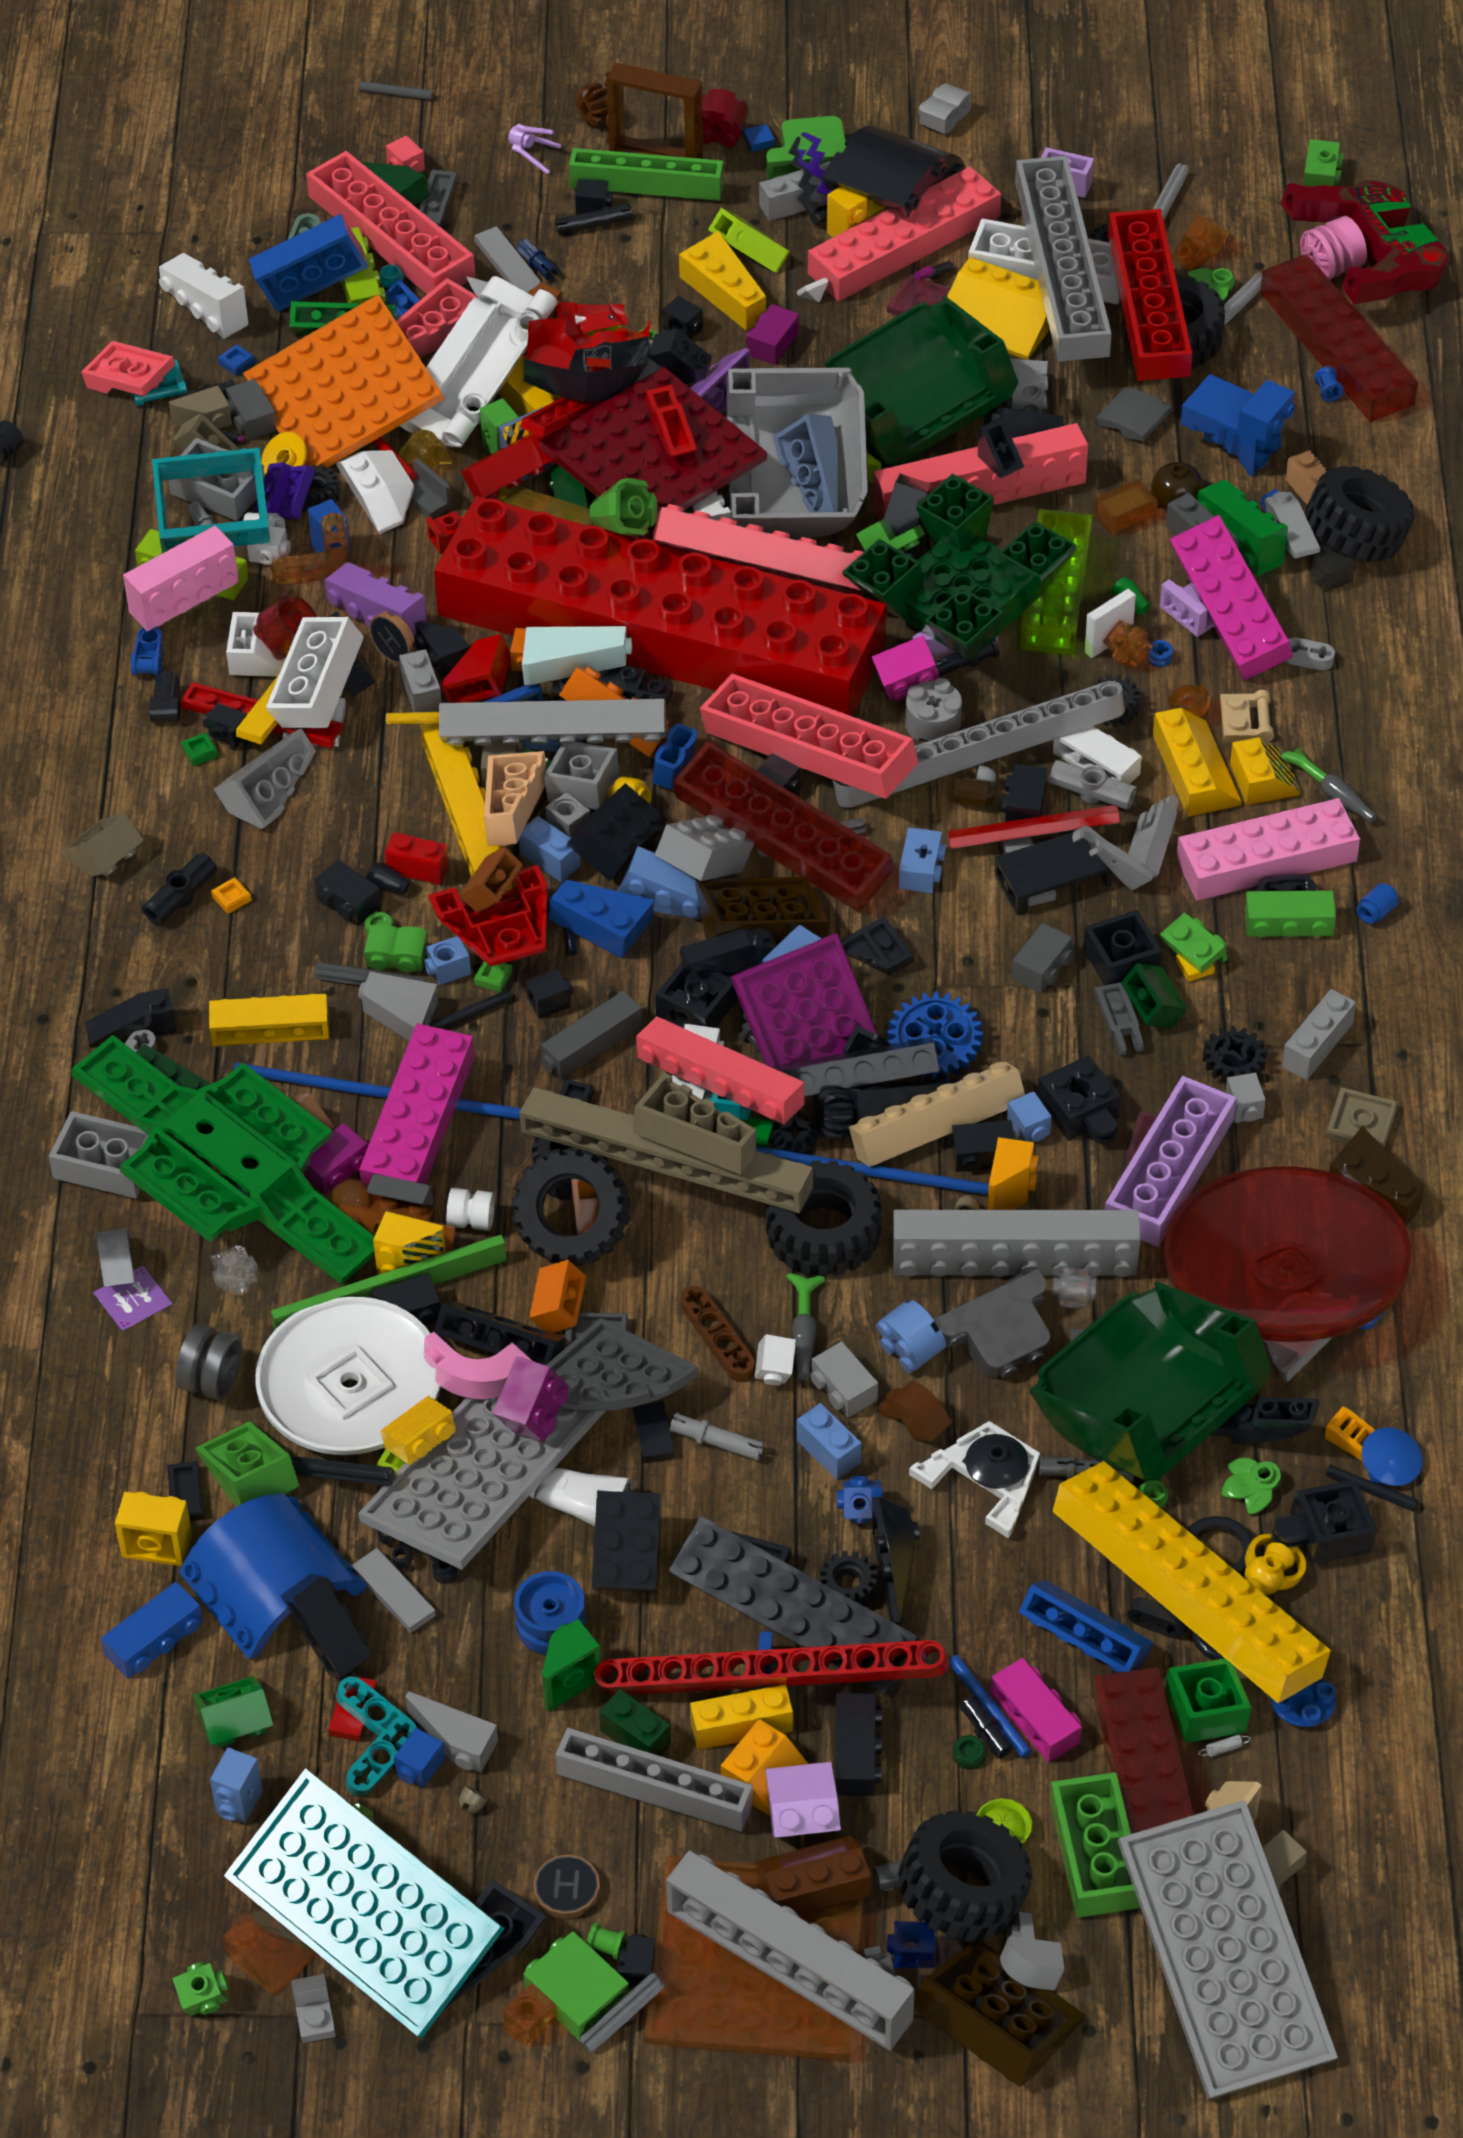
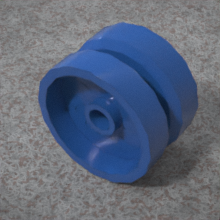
(545, 1604)

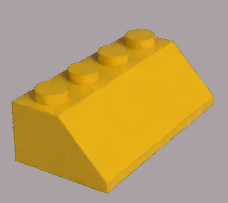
(1194, 762)

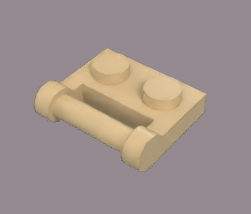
(1236, 716)

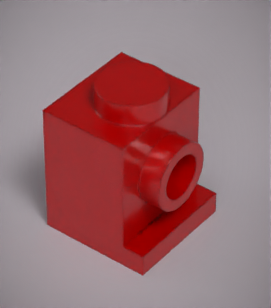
(442, 530)

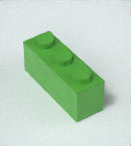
(1289, 913)

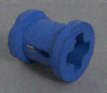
(1328, 384)

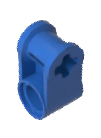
(148, 652)

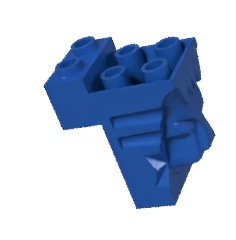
(1239, 420)

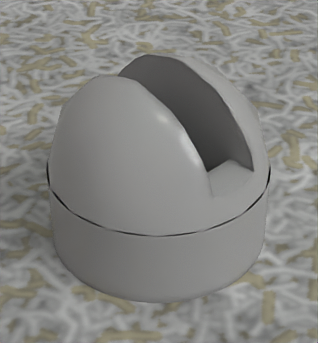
(986, 773)

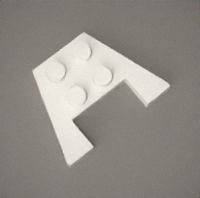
(1005, 1513)

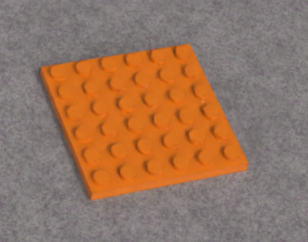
(346, 383)

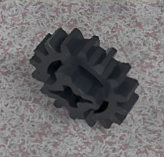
(1234, 1054)

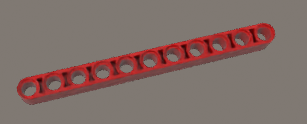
(786, 1672)

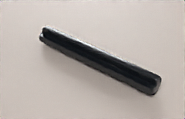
(343, 1471)

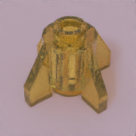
(427, 448)

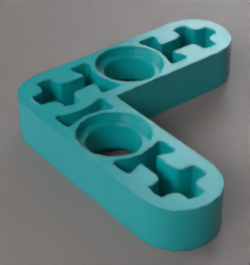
(383, 1729)

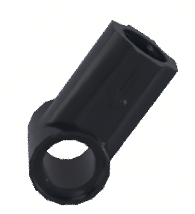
(166, 701)

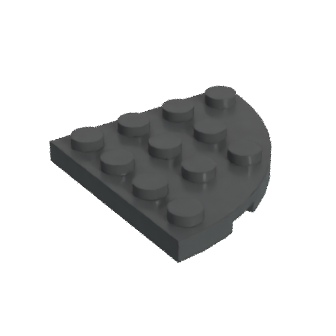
(618, 1370)

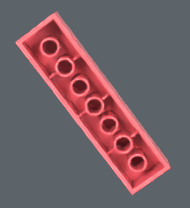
(390, 223)
(893, 241)
(1049, 457)
(754, 548)
(809, 735)

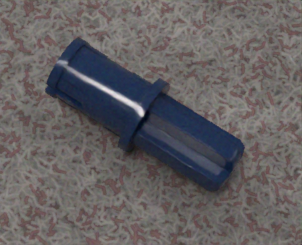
(536, 258)

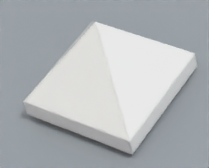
(814, 290)

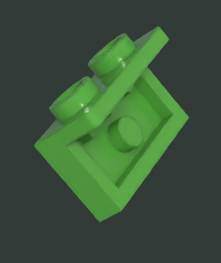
(1194, 943)

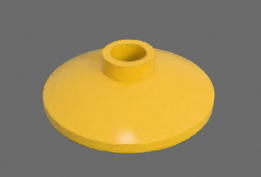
(285, 448)

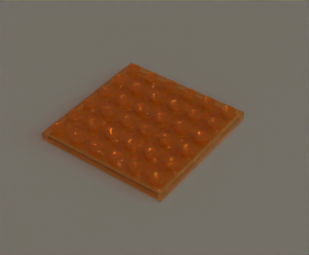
(731, 2005)

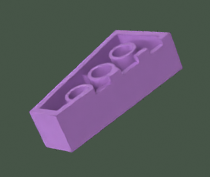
(365, 597)

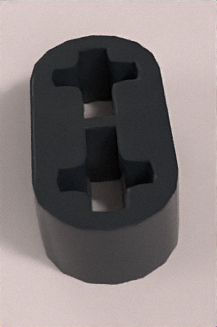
(1156, 1618)

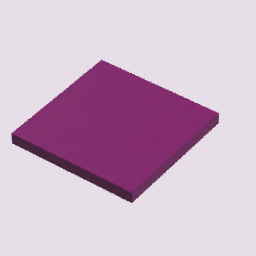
(802, 1003)

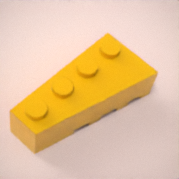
(723, 280)

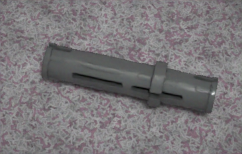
(1071, 1467)

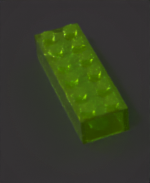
(1054, 618)

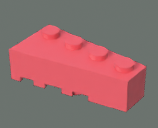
(434, 316)

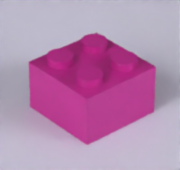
(905, 667)

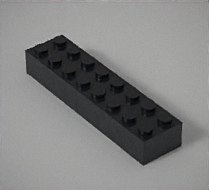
(782, 1597)

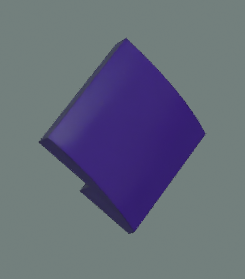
(286, 489)

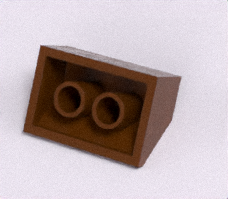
(816, 1876)

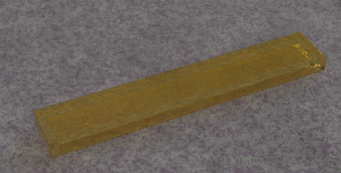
(539, 502)

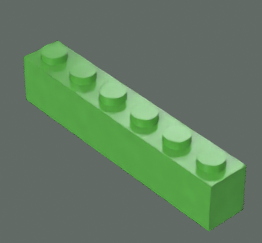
(649, 173)

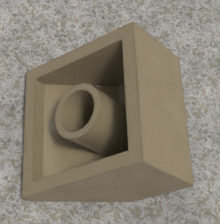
(104, 845)

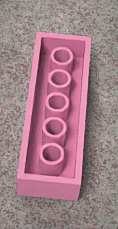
(1267, 846)

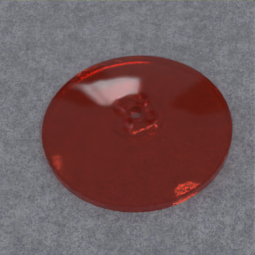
(1332, 1233)

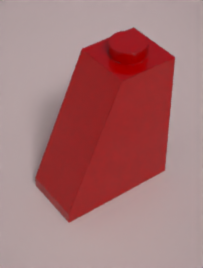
(479, 672)

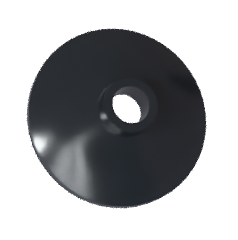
(996, 1471)

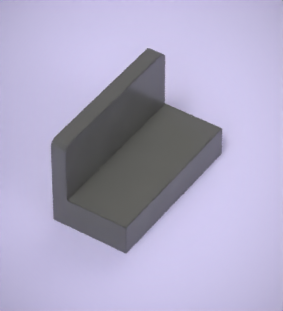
(431, 492)

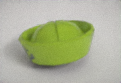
(1011, 1815)

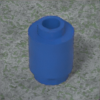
(1377, 903)

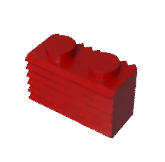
(417, 858)

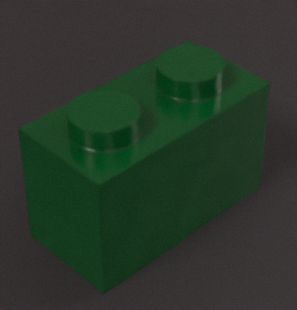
(1154, 995)
(634, 1725)

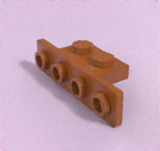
(371, 1218)

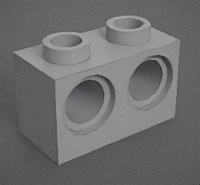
(1030, 390)

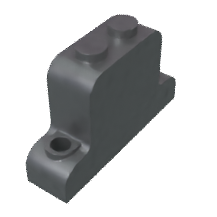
(1000, 1326)

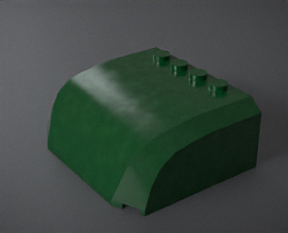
(926, 377)
(1152, 1379)

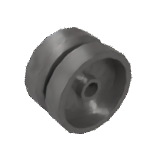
(209, 1361)

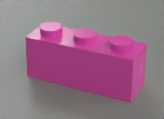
(1036, 1709)

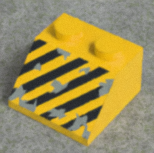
(1262, 772)
(406, 1241)

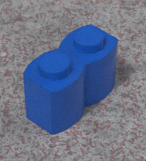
(674, 755)

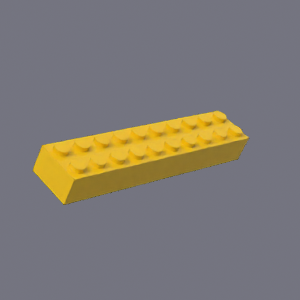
(1191, 1581)

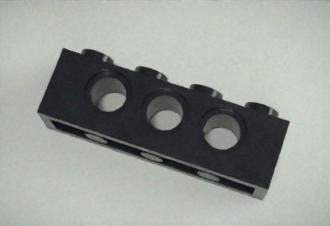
(496, 1332)

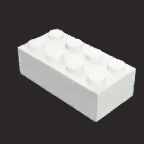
(314, 672)

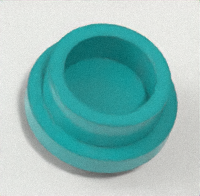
(389, 274)

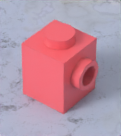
(405, 153)

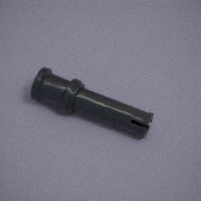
(955, 661)

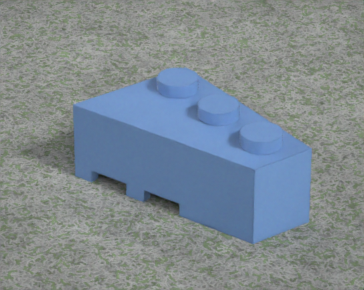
(658, 880)

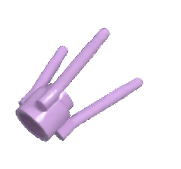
(523, 137)

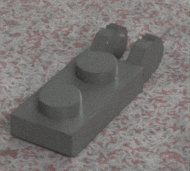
(1119, 1016)

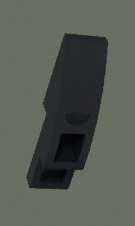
(1270, 1420)

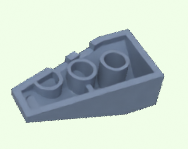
(811, 456)

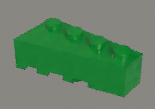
(1260, 537)

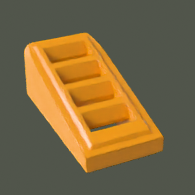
(1342, 1438)

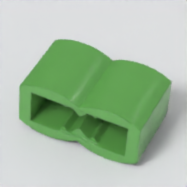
(396, 948)

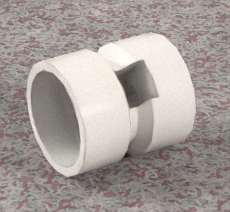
(470, 1209)

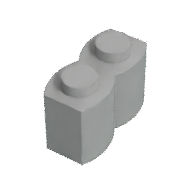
(944, 108)

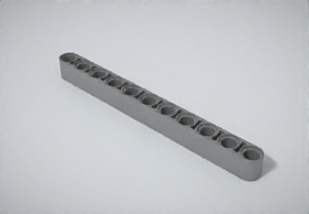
(1003, 737)

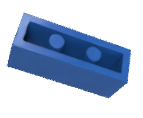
(152, 1630)

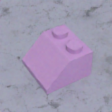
(802, 1799)

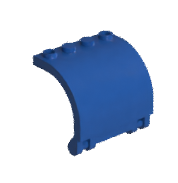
(255, 1558)

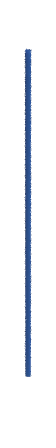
(513, 1113)

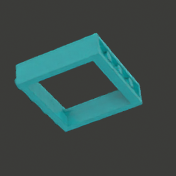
(208, 464)

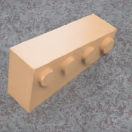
(511, 794)

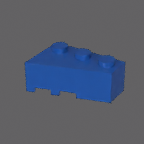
(601, 915)

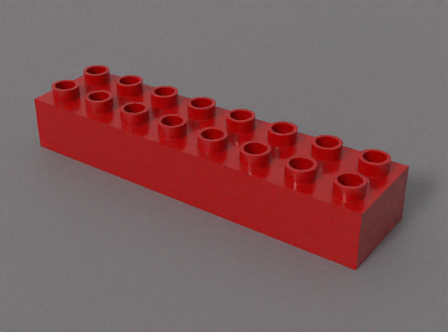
(681, 608)

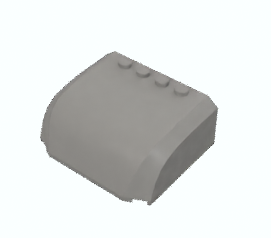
(766, 403)

